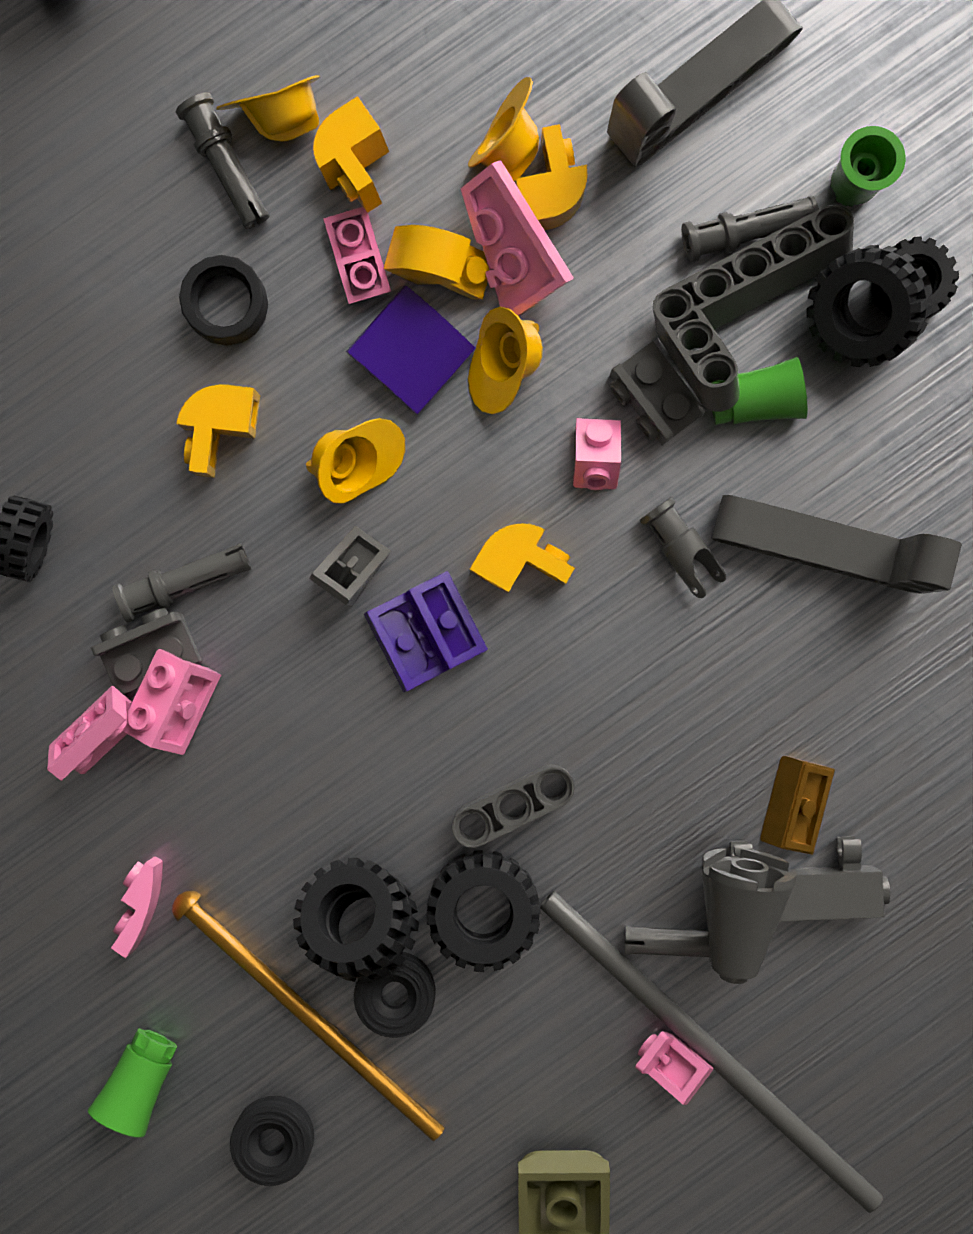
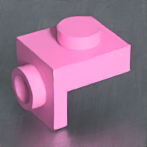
(597, 454)
(673, 1065)

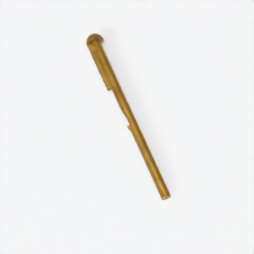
(186, 905)

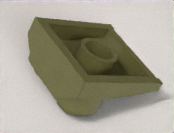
(563, 1193)

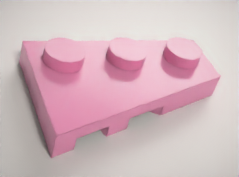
(516, 247)

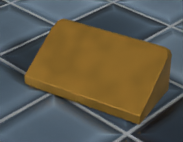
(797, 805)

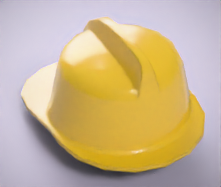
(282, 113)
(511, 135)
(503, 357)
(356, 459)

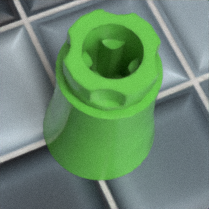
(868, 163)
(768, 394)
(134, 1084)

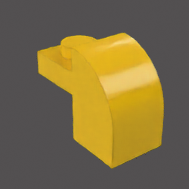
(345, 146)
(560, 191)
(437, 257)
(214, 413)
(511, 549)

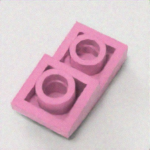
(357, 255)
(142, 895)

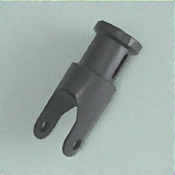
(682, 546)

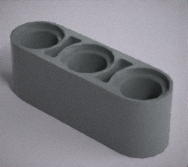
(499, 823)

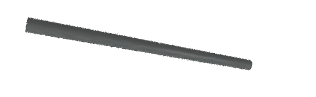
(711, 1052)

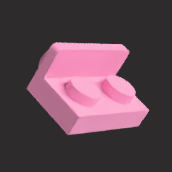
(170, 702)
(90, 735)

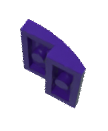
(411, 349)
(425, 631)

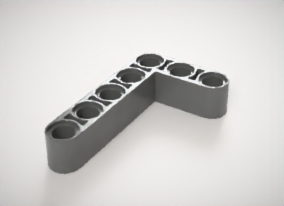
(653, 115)
(778, 264)
(908, 564)

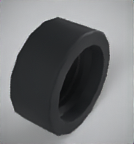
(205, 271)

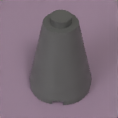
(743, 908)

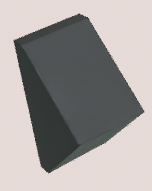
(350, 566)

